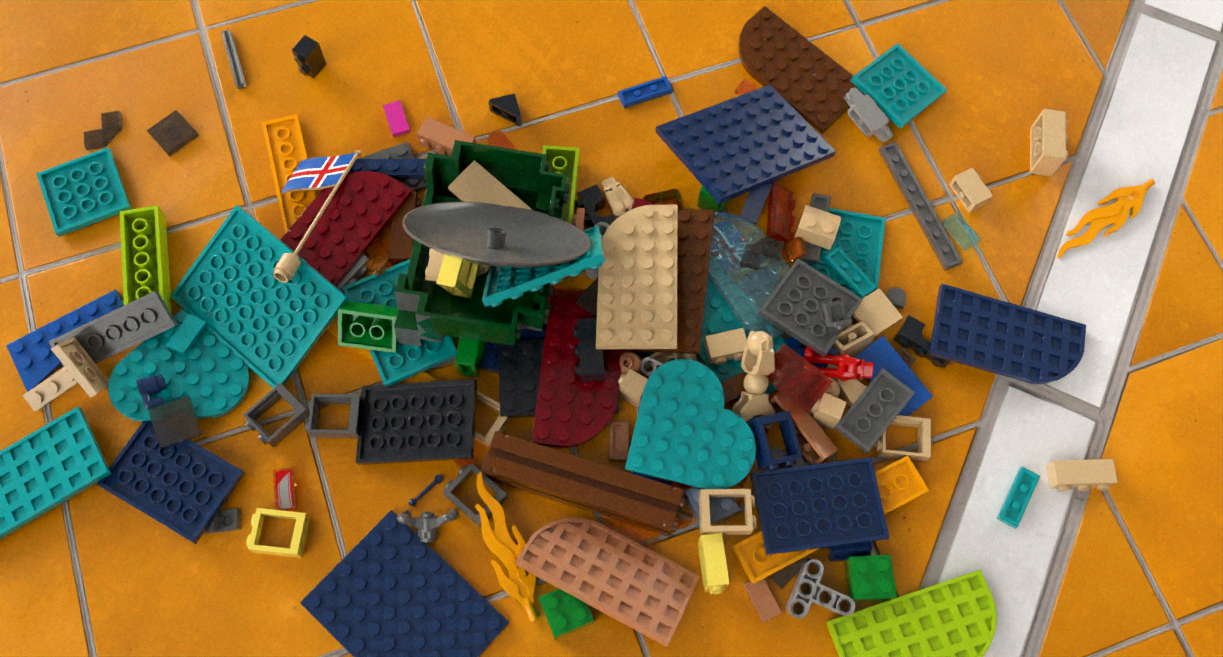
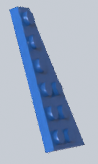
(33, 352)

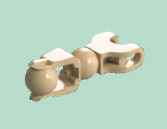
(757, 362)

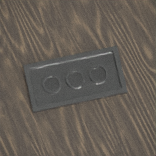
(874, 410)

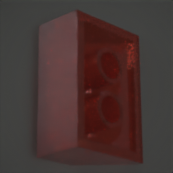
(780, 213)

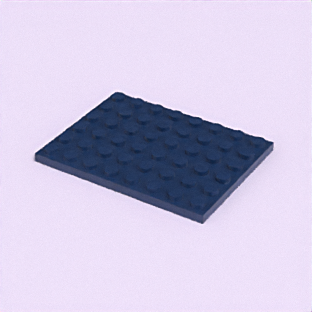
(744, 143)
(402, 600)

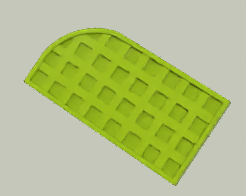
(936, 621)

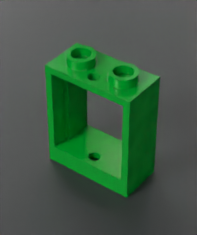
(469, 357)

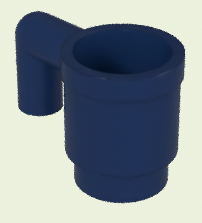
(151, 386)

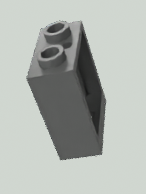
(333, 399)
(267, 402)
(463, 474)

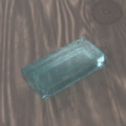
(961, 231)

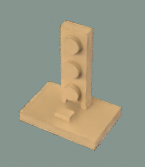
(78, 369)

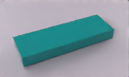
(850, 273)
(1018, 497)

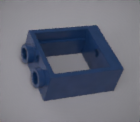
(790, 439)

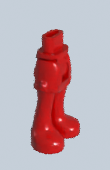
(848, 367)

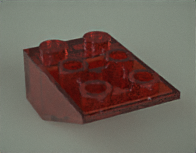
(797, 378)

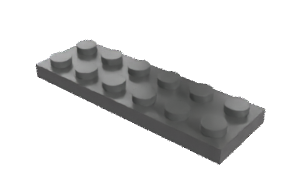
(122, 327)

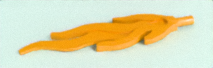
(1115, 214)
(503, 547)

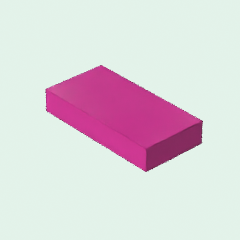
(396, 118)

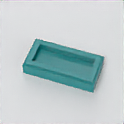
(187, 334)

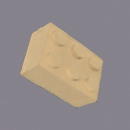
(1048, 142)

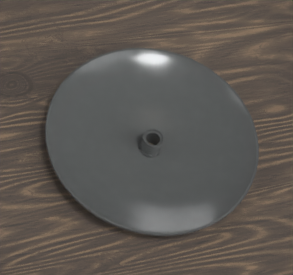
(496, 234)

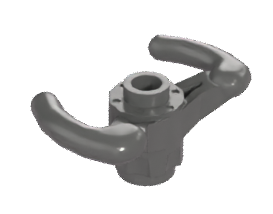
(428, 523)

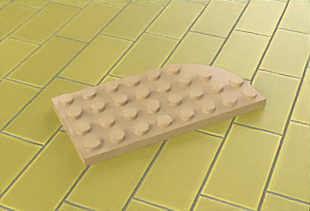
(639, 281)

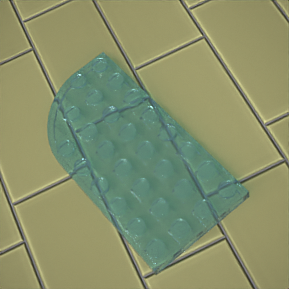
(740, 286)

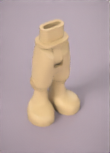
(617, 197)

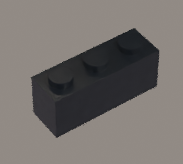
(590, 359)

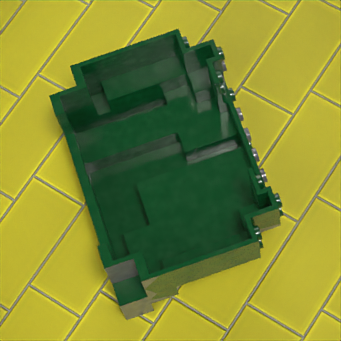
(431, 311)

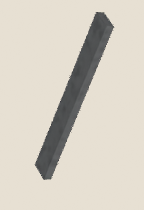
(920, 206)

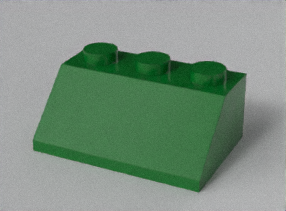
(367, 326)

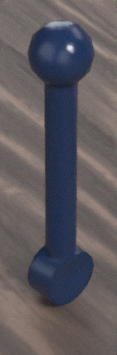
(438, 479)

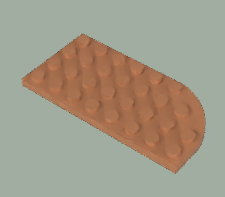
(611, 574)

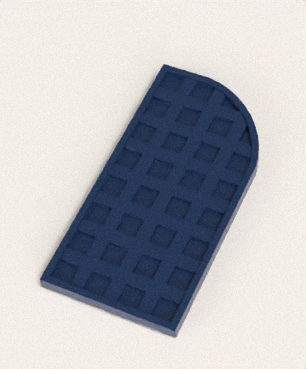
(1004, 337)

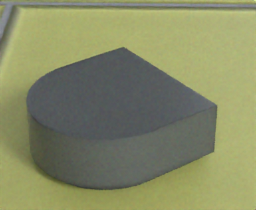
(897, 297)

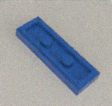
(644, 92)

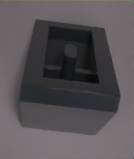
(507, 108)

